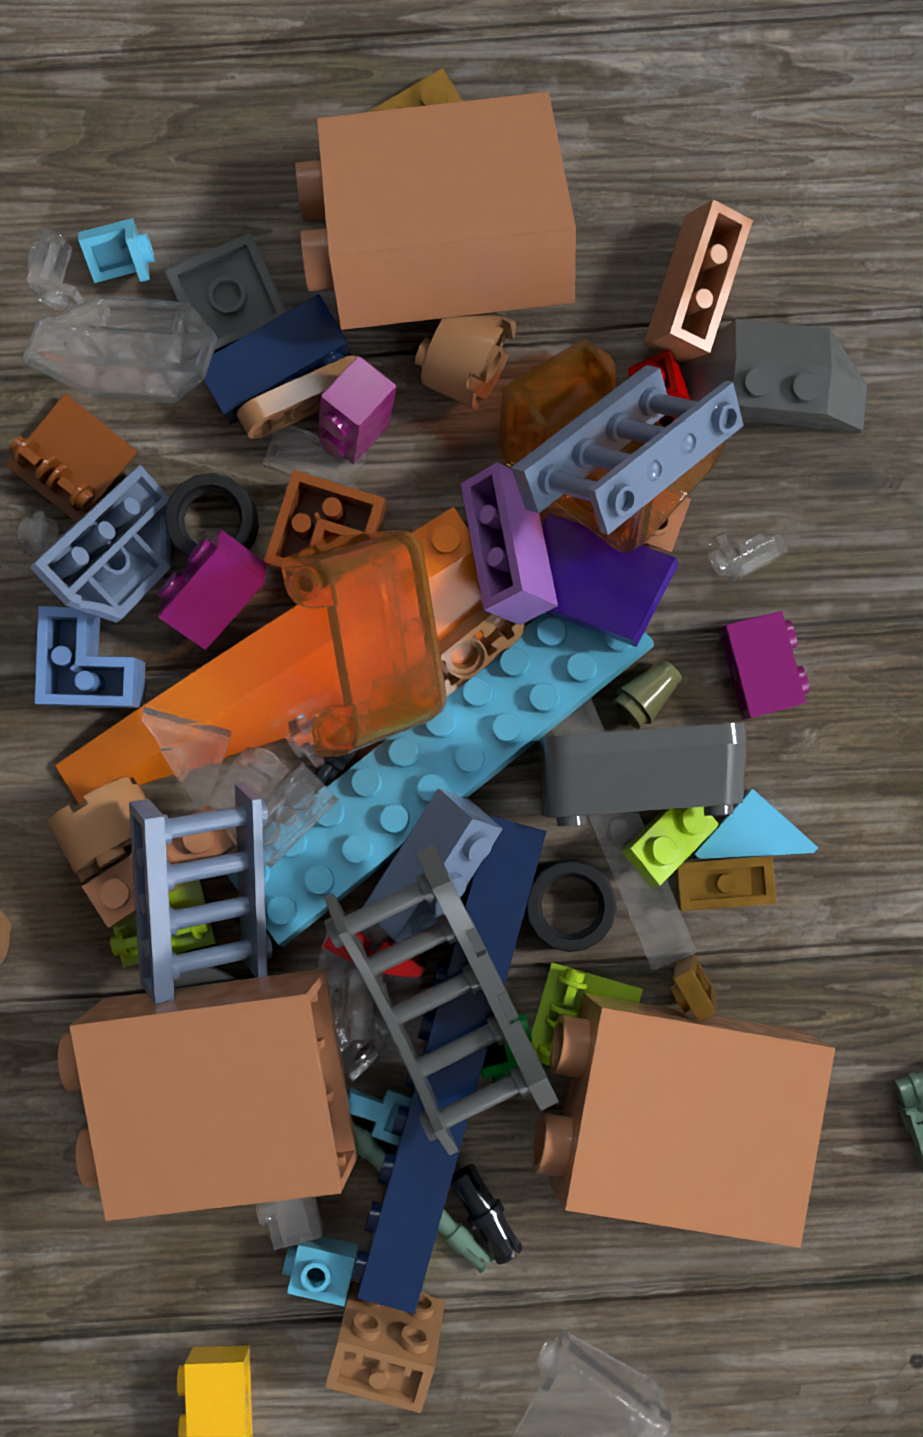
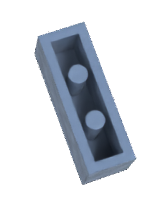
(462, 839)

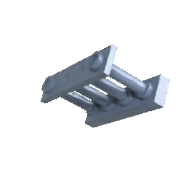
(611, 424)
(156, 876)

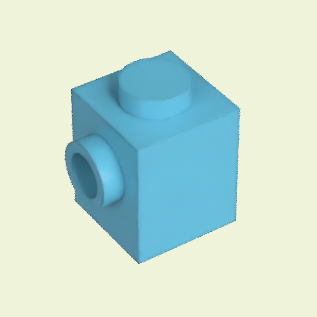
(320, 1269)

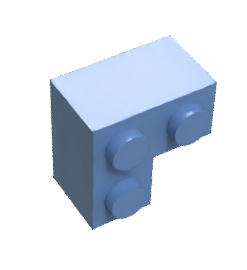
(70, 665)

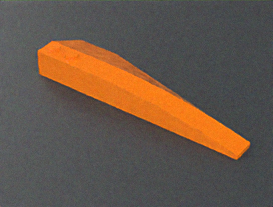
(273, 672)

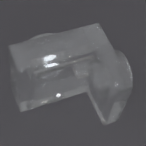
(47, 267)

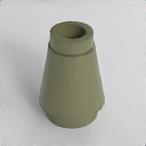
(646, 694)

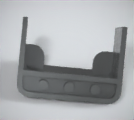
(642, 771)

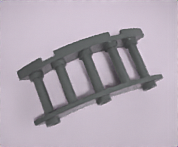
(478, 975)

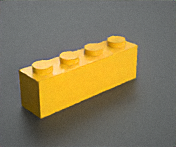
(216, 1392)

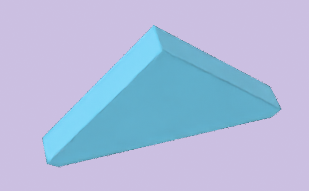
(754, 831)

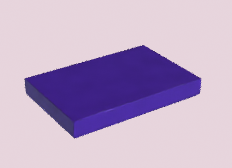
(601, 585)

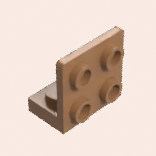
(387, 1351)

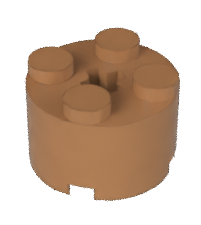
(465, 356)
(98, 828)

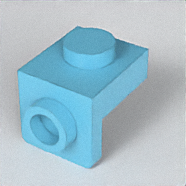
(116, 251)

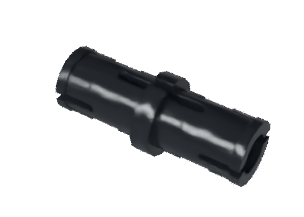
(486, 1214)

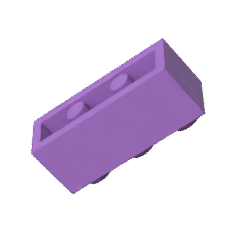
(507, 547)

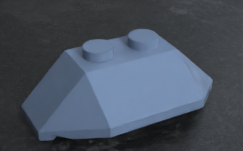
(111, 551)

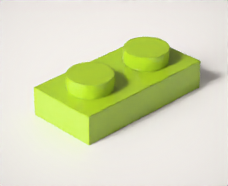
(668, 842)

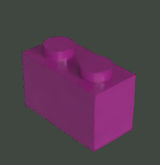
(355, 410)
(211, 589)
(764, 664)

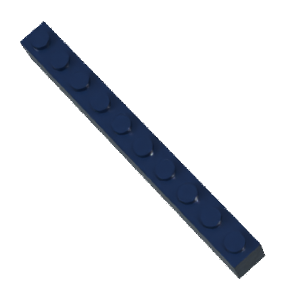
(422, 1170)

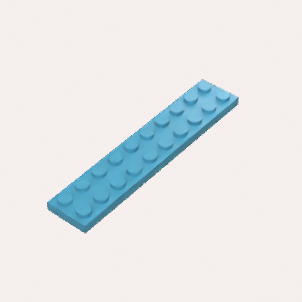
(459, 750)

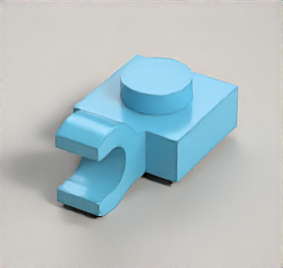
(379, 1111)

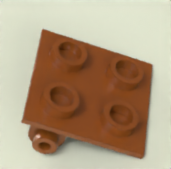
(70, 458)

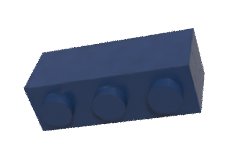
(275, 355)

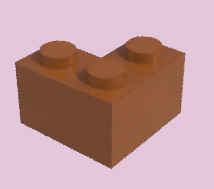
(318, 510)

